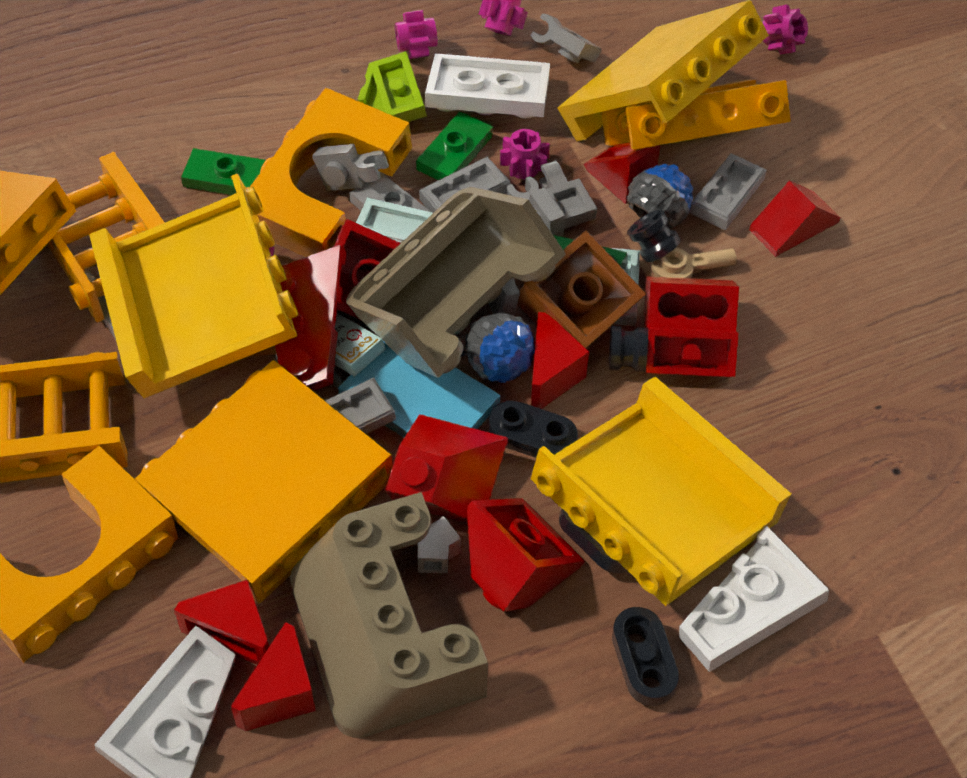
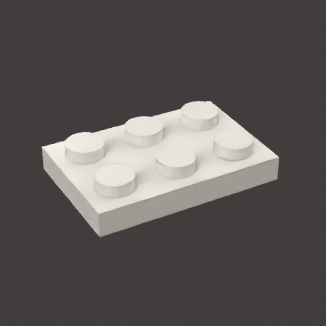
(487, 85)

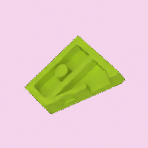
(393, 88)

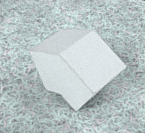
(438, 548)

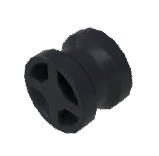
(653, 236)
(628, 348)

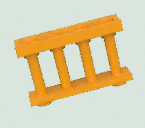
(714, 112)
(130, 206)
(56, 450)

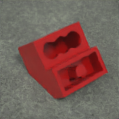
(691, 326)

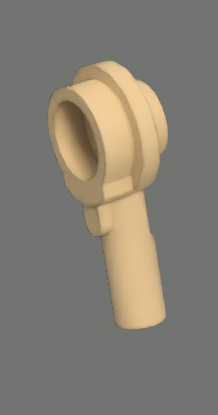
(683, 265)

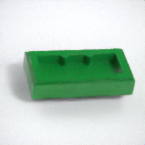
(454, 146)
(213, 171)

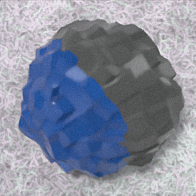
(664, 190)
(500, 347)

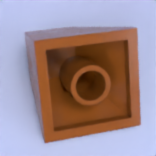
(583, 291)

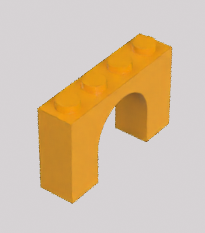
(330, 120)
(131, 535)

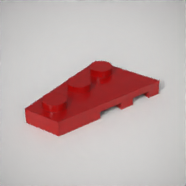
(316, 293)

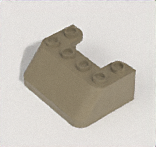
(450, 271)
(365, 631)

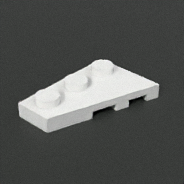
(754, 601)
(172, 714)

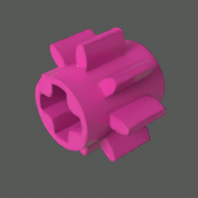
(503, 15)
(785, 29)
(416, 34)
(524, 153)

